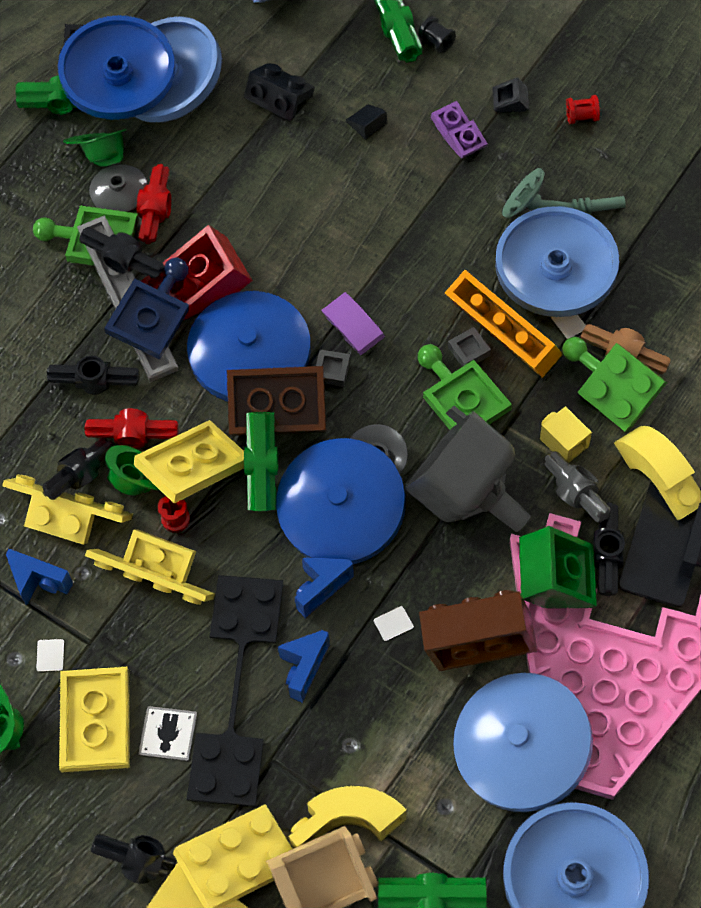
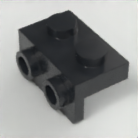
(277, 90)

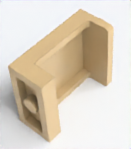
(324, 872)

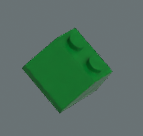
(557, 570)

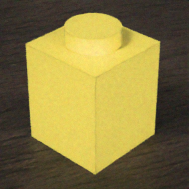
(565, 434)

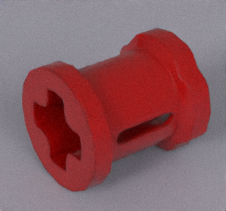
(582, 109)
(176, 522)

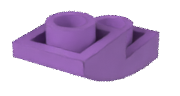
(457, 130)
(353, 323)

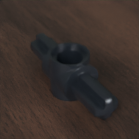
(121, 253)
(88, 365)
(77, 469)
(608, 562)
(140, 858)

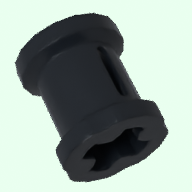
(437, 34)

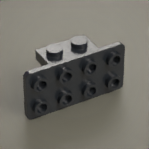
(662, 552)

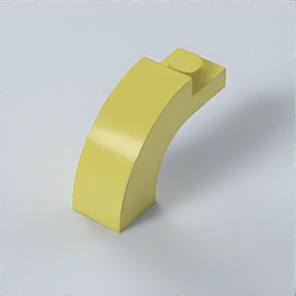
(664, 466)
(349, 807)

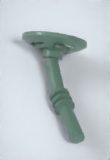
(527, 196)

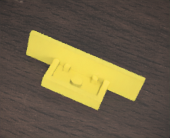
(67, 515)
(155, 561)

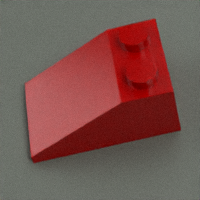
(212, 271)

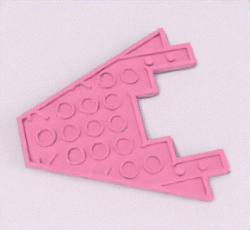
(624, 679)

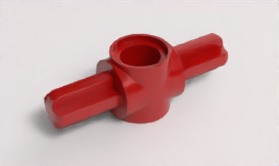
(154, 204)
(131, 428)

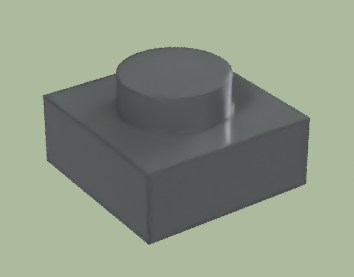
(469, 347)
(335, 367)

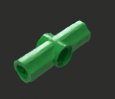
(399, 27)
(43, 95)
(261, 461)
(432, 891)

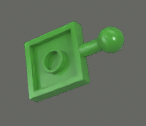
(119, 221)
(619, 384)
(466, 389)

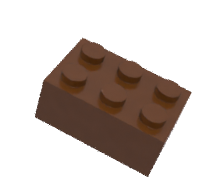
(290, 392)
(478, 630)

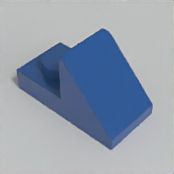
(31, 571)
(327, 578)
(308, 656)

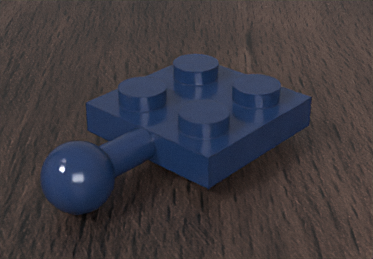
(148, 315)

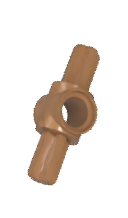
(630, 341)

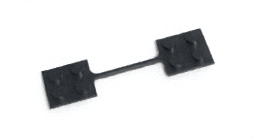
(228, 765)

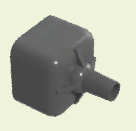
(468, 474)

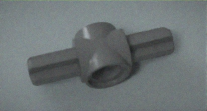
(577, 486)

